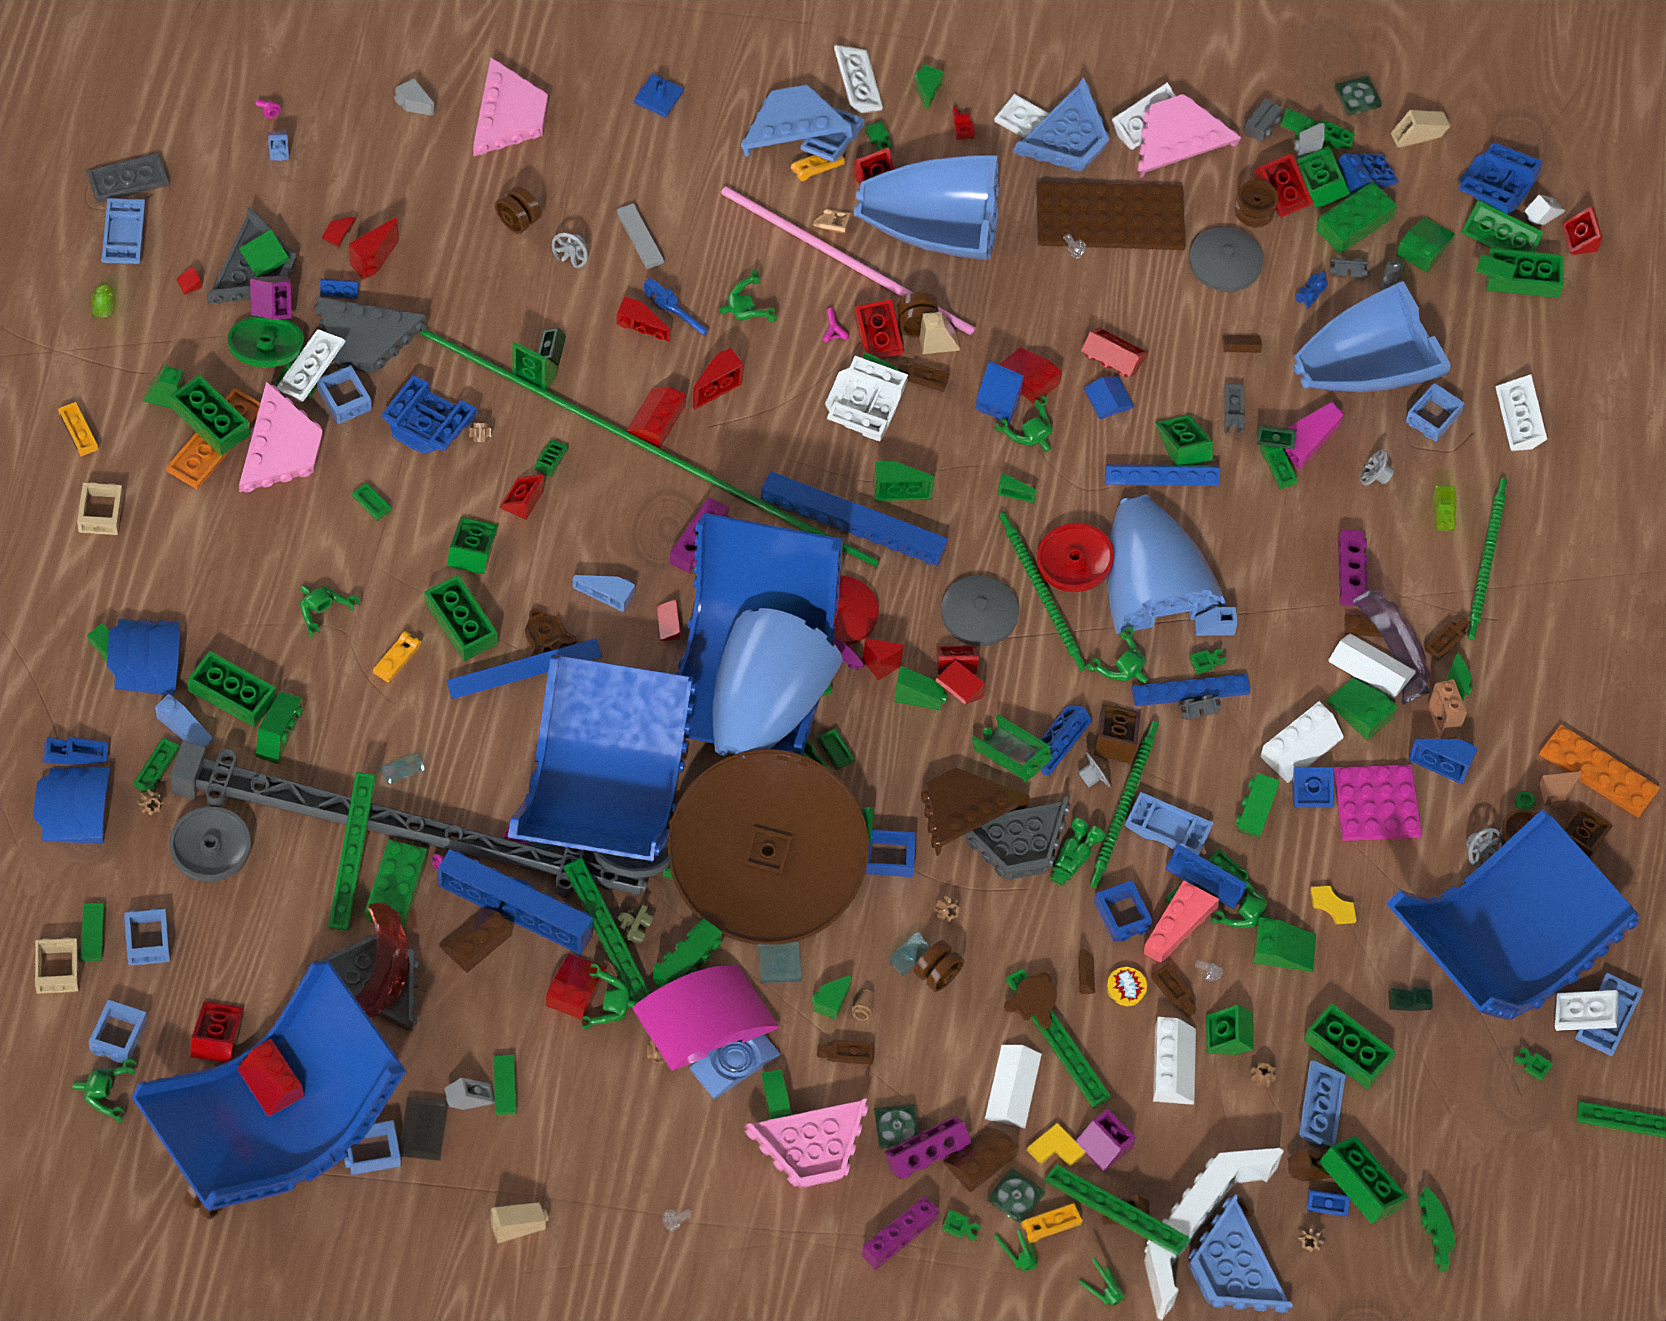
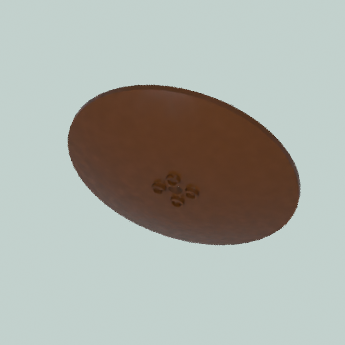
(779, 804)

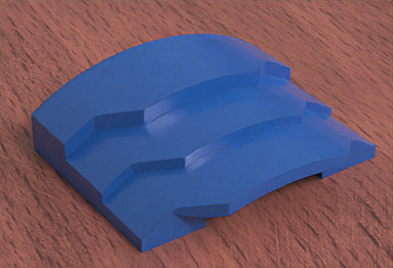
(1501, 177)
(425, 419)
(144, 655)
(72, 804)

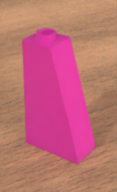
(1313, 433)

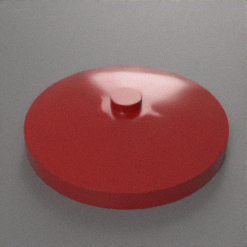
(1075, 557)
(856, 611)

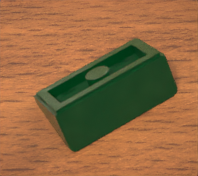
(552, 345)
(1276, 436)

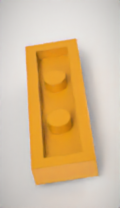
(78, 429)

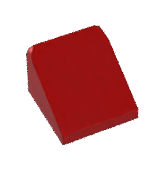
(189, 281)

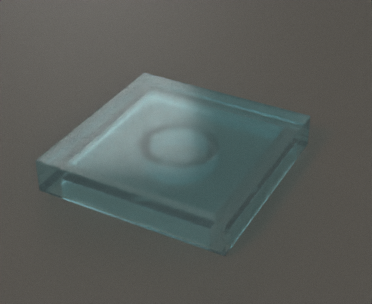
(779, 963)

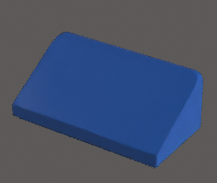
(1328, 1202)

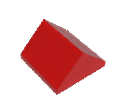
(872, 165)
(1583, 232)
(524, 495)
(963, 654)
(882, 657)
(962, 683)

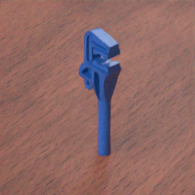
(665, 299)

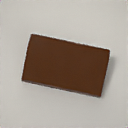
(1242, 343)
(1086, 972)

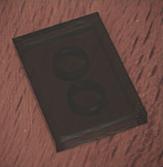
(423, 1128)

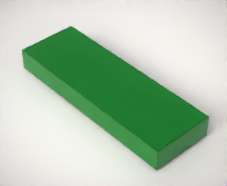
(156, 765)
(92, 932)
(504, 1085)

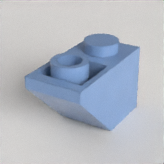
(278, 145)
(1216, 622)

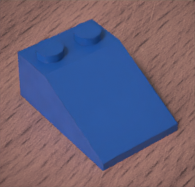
(999, 392)
(1444, 756)

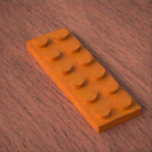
(197, 458)
(1600, 771)

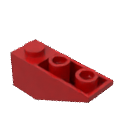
(639, 317)

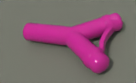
(834, 327)

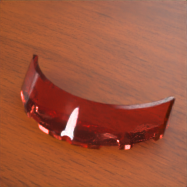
(391, 961)

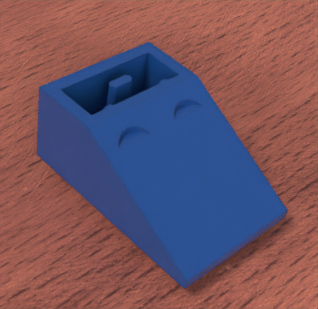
(1362, 169)

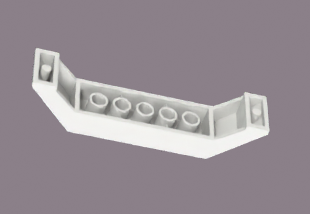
(1198, 1206)

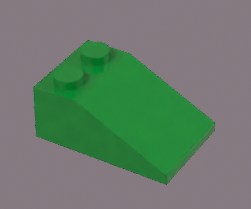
(1322, 177)
(1425, 244)
(533, 366)
(1185, 440)
(900, 482)
(472, 545)
(1363, 707)
(1283, 945)

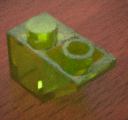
(102, 301)
(1444, 508)

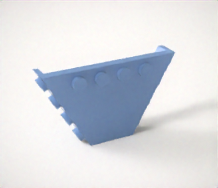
(793, 116)
(1069, 134)
(1233, 1266)

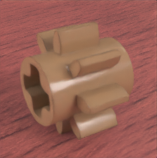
(480, 431)
(153, 805)
(947, 908)
(653, 1052)
(1264, 1068)
(1309, 1243)

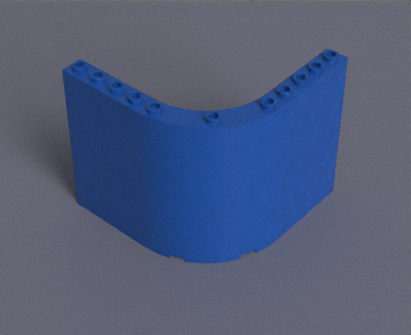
(752, 568)
(607, 758)
(1521, 921)
(226, 1138)

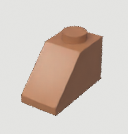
(1558, 787)

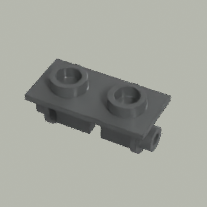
(1341, 266)
(1192, 708)

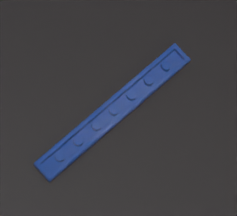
(518, 669)

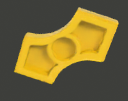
(1326, 900)

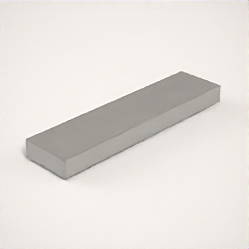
(640, 236)

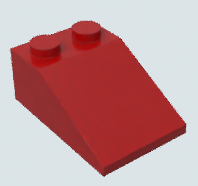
(1288, 182)
(373, 249)
(878, 329)
(1039, 373)
(719, 377)
(574, 987)
(216, 1032)

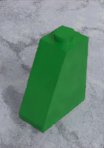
(163, 386)
(918, 690)

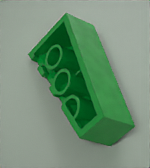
(688, 954)

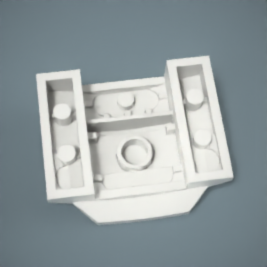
(866, 397)

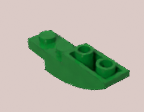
(1333, 134)
(1439, 1226)

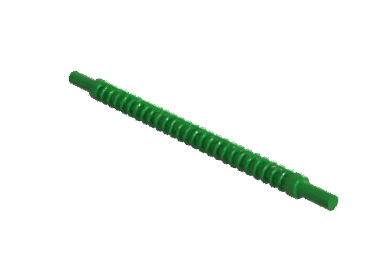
(1486, 563)
(1072, 649)
(1126, 799)

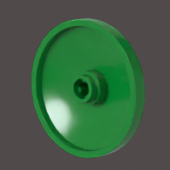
(265, 341)

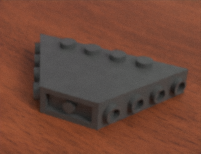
(234, 278)
(370, 332)
(1021, 840)
(355, 968)

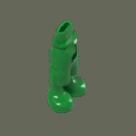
(1072, 853)

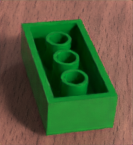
(1356, 217)
(1535, 273)
(210, 415)
(461, 618)
(231, 689)
(398, 879)
(1349, 1046)
(1363, 1179)

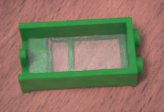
(1013, 749)

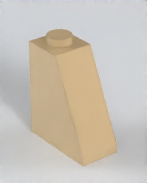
(1420, 127)
(937, 334)
(517, 1221)

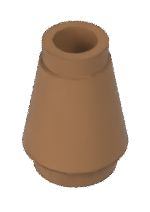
(863, 1007)

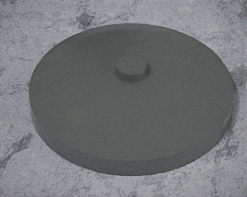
(1226, 259)
(979, 611)
(210, 844)
(632, 866)

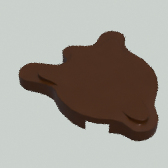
(546, 633)
(1034, 998)

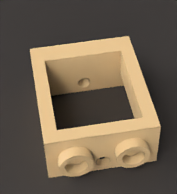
(100, 525)
(56, 984)

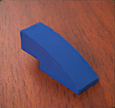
(74, 751)

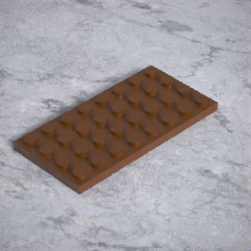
(1111, 215)

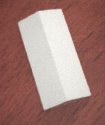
(858, 79)
(1130, 122)
(310, 365)
(1521, 413)
(1371, 666)
(1013, 1085)

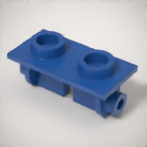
(1315, 285)
(339, 288)

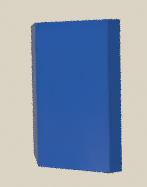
(1108, 396)
(1313, 787)

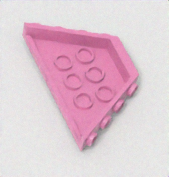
(509, 110)
(1179, 131)
(282, 443)
(811, 1144)

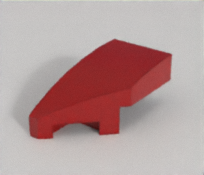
(962, 125)
(337, 230)

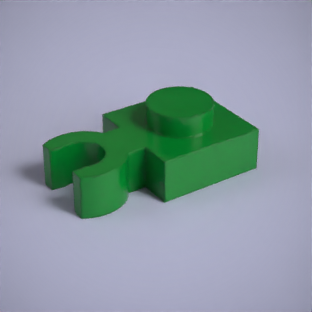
(878, 134)
(1205, 662)
(1535, 1065)
(957, 1226)

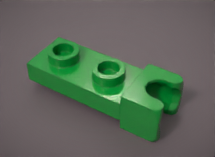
(1279, 466)

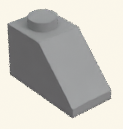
(414, 98)
(1310, 140)
(469, 1094)

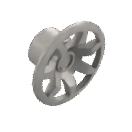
(571, 247)
(1378, 471)
(1091, 775)
(1482, 845)

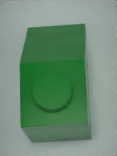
(928, 83)
(1461, 676)
(831, 997)

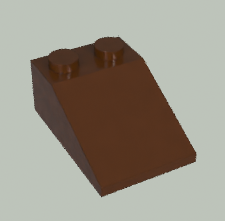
(1117, 733)
(1586, 829)

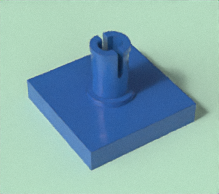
(659, 95)

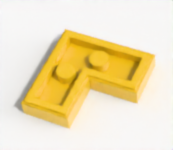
(1056, 1141)

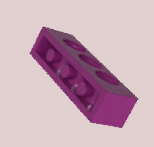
(1354, 541)
(680, 555)
(898, 1156)
(900, 1232)

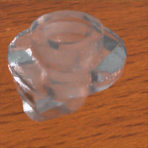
(1075, 248)
(1212, 973)
(672, 1220)

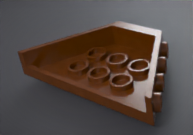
(962, 802)

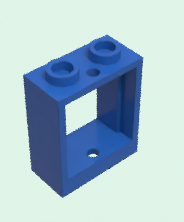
(893, 838)
(1117, 894)

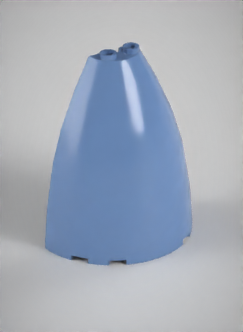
(936, 205)
(1372, 347)
(1156, 568)
(768, 679)

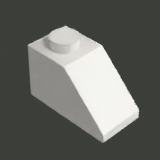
(1543, 210)

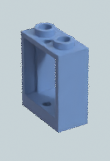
(1438, 396)
(348, 410)
(149, 954)
(123, 1013)
(378, 1129)

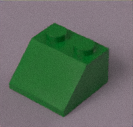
(1230, 1031)

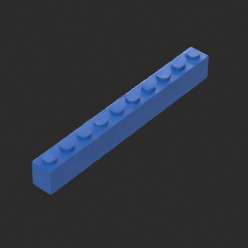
(854, 518)

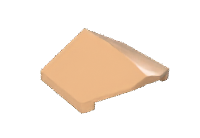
(833, 221)

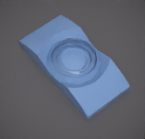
(833, 145)
(123, 231)
(1168, 824)
(1608, 1038)
(733, 1064)

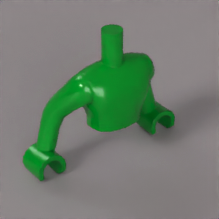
(742, 305)
(1034, 430)
(319, 601)
(1128, 664)
(1251, 908)
(615, 1001)
(100, 1085)

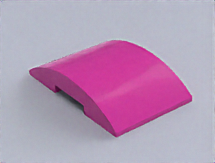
(703, 1014)

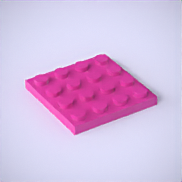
(1376, 802)

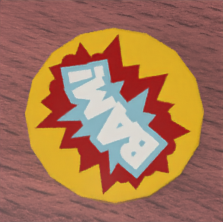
(1126, 986)

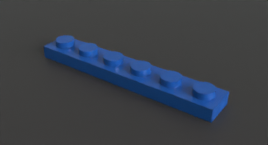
(1162, 474)
(1190, 689)

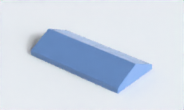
(1322, 1105)

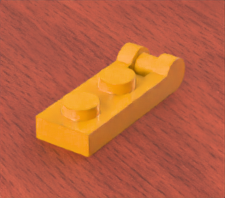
(814, 165)
(397, 657)
(1051, 1222)

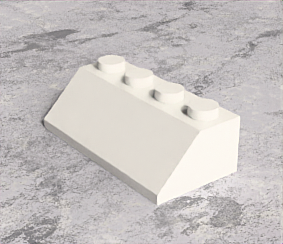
(1302, 741)
(1174, 1061)

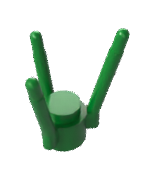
(1027, 1259)
(1114, 1293)

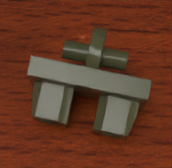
(640, 917)

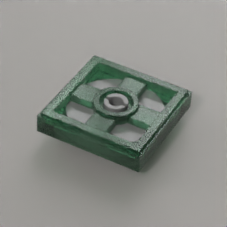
(1358, 95)
(895, 1125)
(1016, 1196)

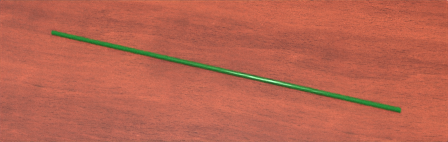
(641, 443)

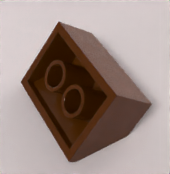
(477, 938)
(982, 1157)

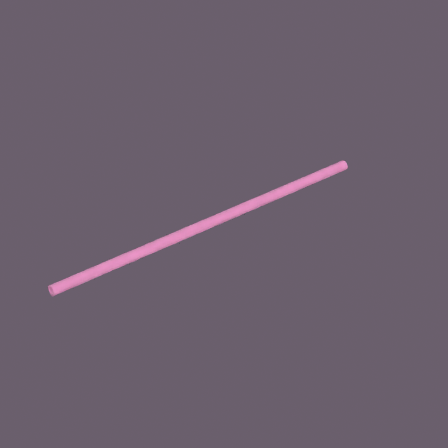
(835, 253)

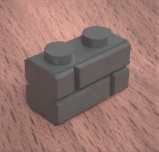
(1263, 120)

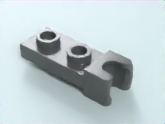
(1234, 407)

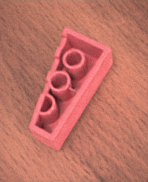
(1183, 915)

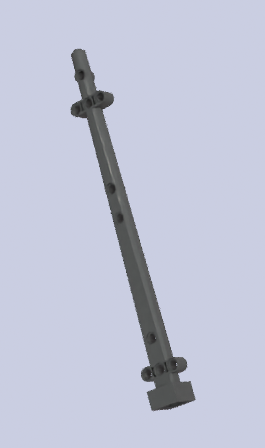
(196, 772)

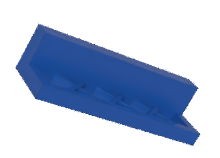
(1066, 736)
(1206, 876)

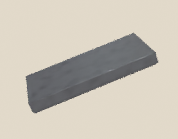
(127, 178)

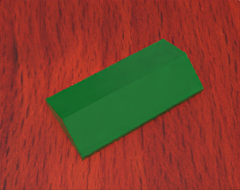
(1500, 230)

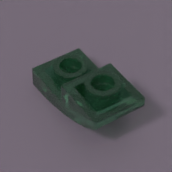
(1410, 1000)

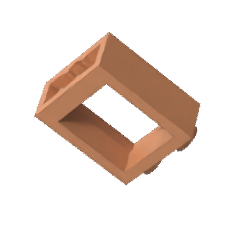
(1447, 705)

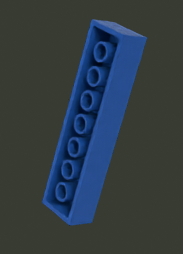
(515, 901)

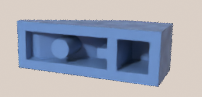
(607, 589)
(182, 722)

